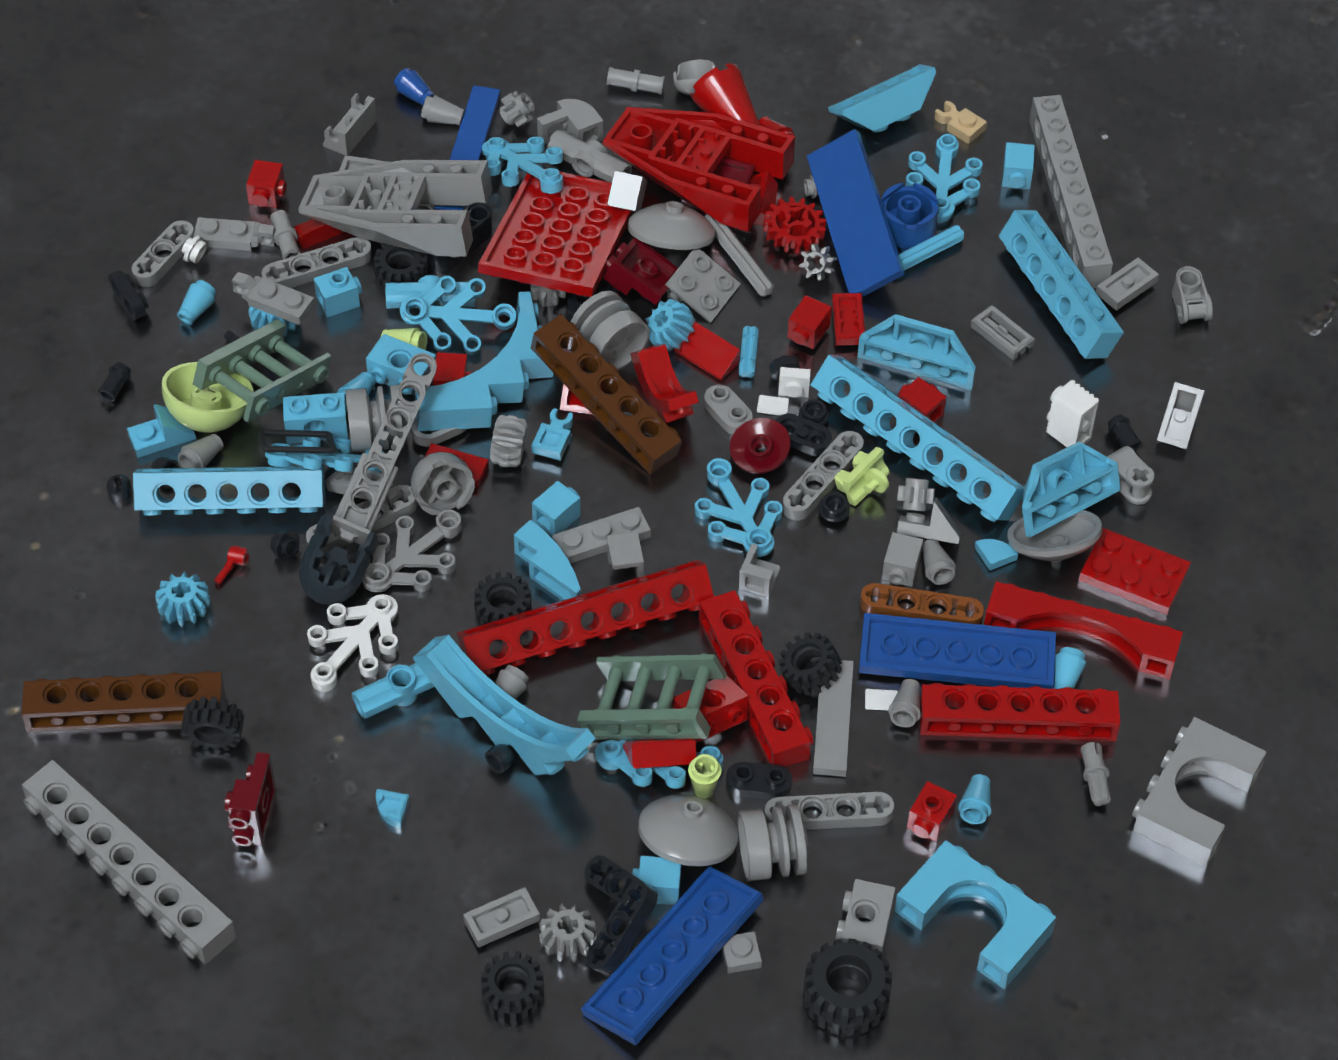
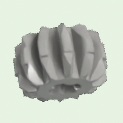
(508, 441)
(576, 942)

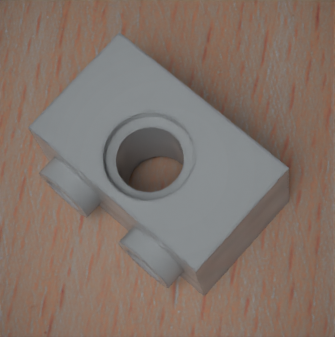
(871, 902)

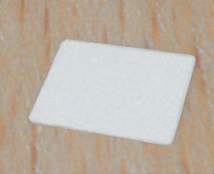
(772, 405)
(879, 699)

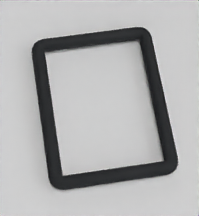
(297, 433)

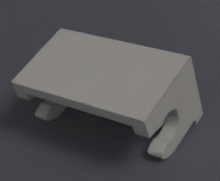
(352, 126)

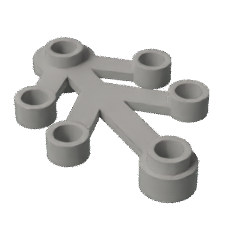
(412, 555)

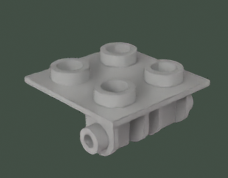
(701, 285)

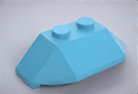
(887, 101)
(918, 350)
(1066, 486)

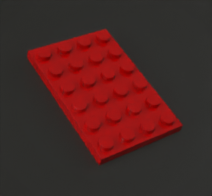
(557, 237)

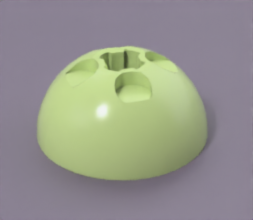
(204, 409)

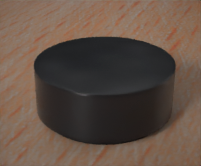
(783, 361)

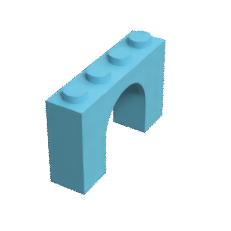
(953, 875)

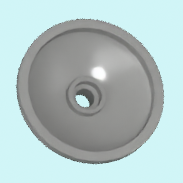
(671, 227)
(1058, 541)
(688, 830)

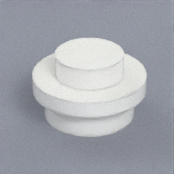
(194, 249)

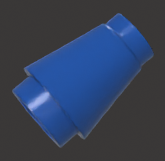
(412, 86)

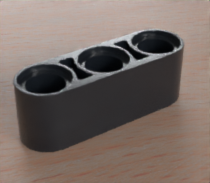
(481, 226)

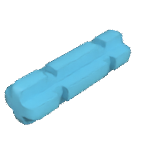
(748, 351)

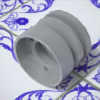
(611, 327)
(367, 416)
(772, 842)

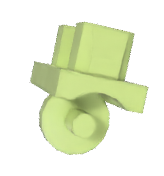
(868, 475)

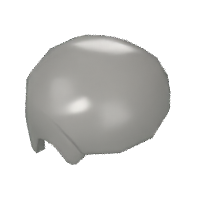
(689, 73)

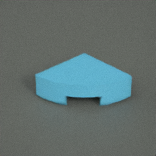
(995, 553)
(392, 806)

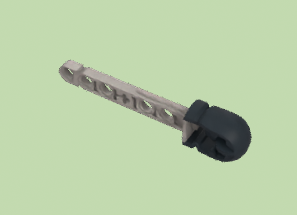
(352, 522)

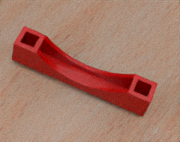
(1145, 644)

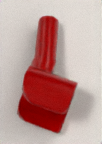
(236, 555)

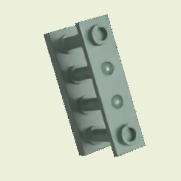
(257, 348)
(660, 721)

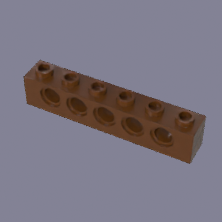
(607, 408)
(108, 710)

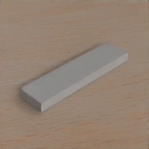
(833, 724)

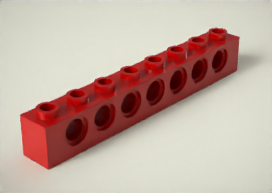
(691, 575)

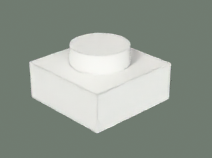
(794, 382)

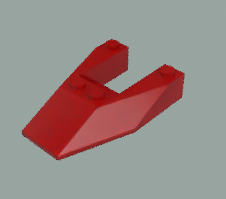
(686, 147)

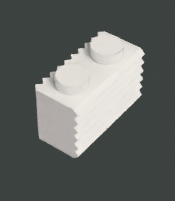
(1072, 414)

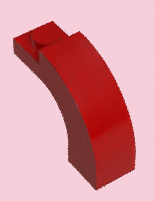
(661, 384)

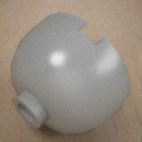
(441, 482)

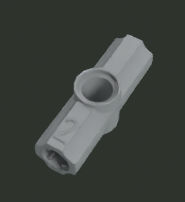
(588, 157)

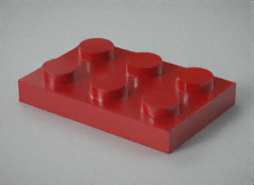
(1135, 571)

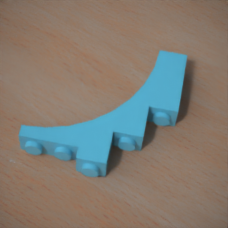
(475, 397)
(471, 693)

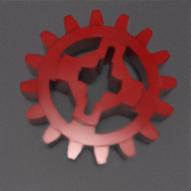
(797, 225)

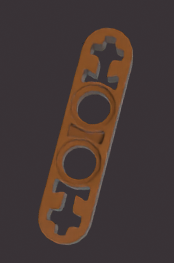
(922, 601)

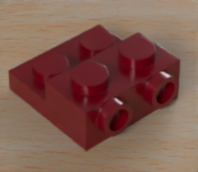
(639, 268)
(251, 802)

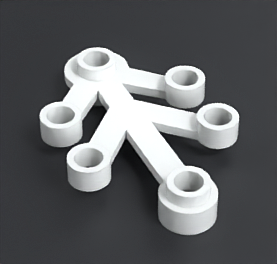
(354, 636)

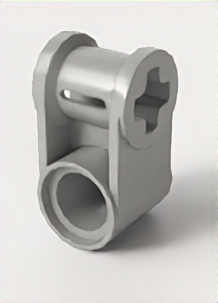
(1191, 295)
(1133, 475)

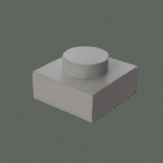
(742, 953)

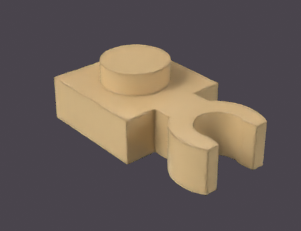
(961, 124)

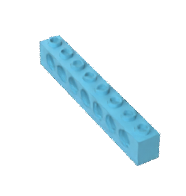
(1005, 491)

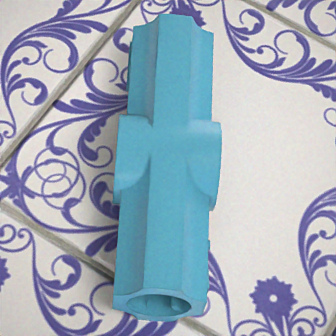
(398, 292)
(387, 692)

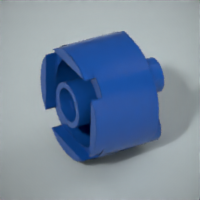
(910, 213)

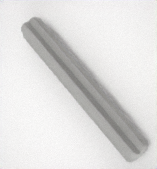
(742, 258)

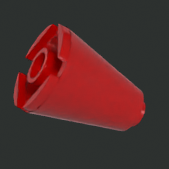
(725, 94)

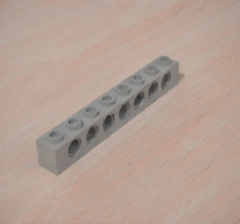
(1070, 189)
(55, 785)

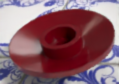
(760, 434)

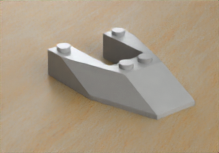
(384, 199)

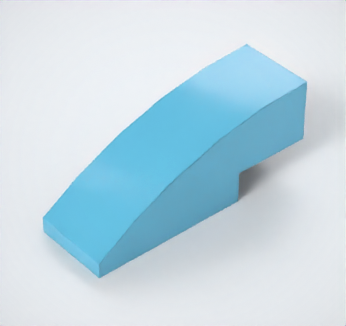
(546, 561)

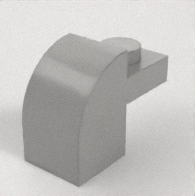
(573, 118)

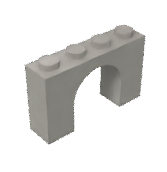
(1199, 751)

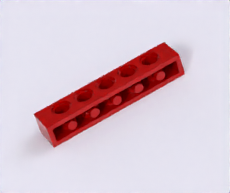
(1033, 722)
(780, 747)

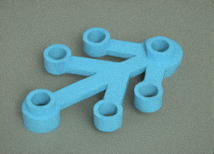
(499, 150)
(946, 150)
(453, 313)
(339, 460)
(739, 512)
(612, 756)

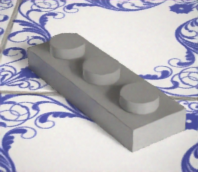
(592, 537)

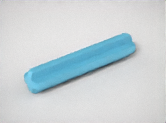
(931, 246)

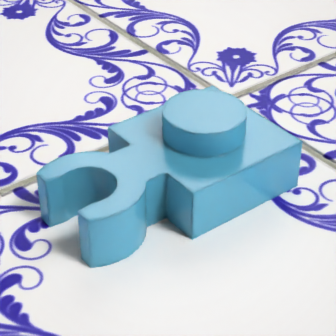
(553, 438)

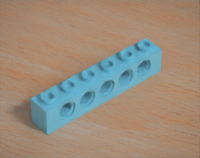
(1061, 284)
(148, 482)

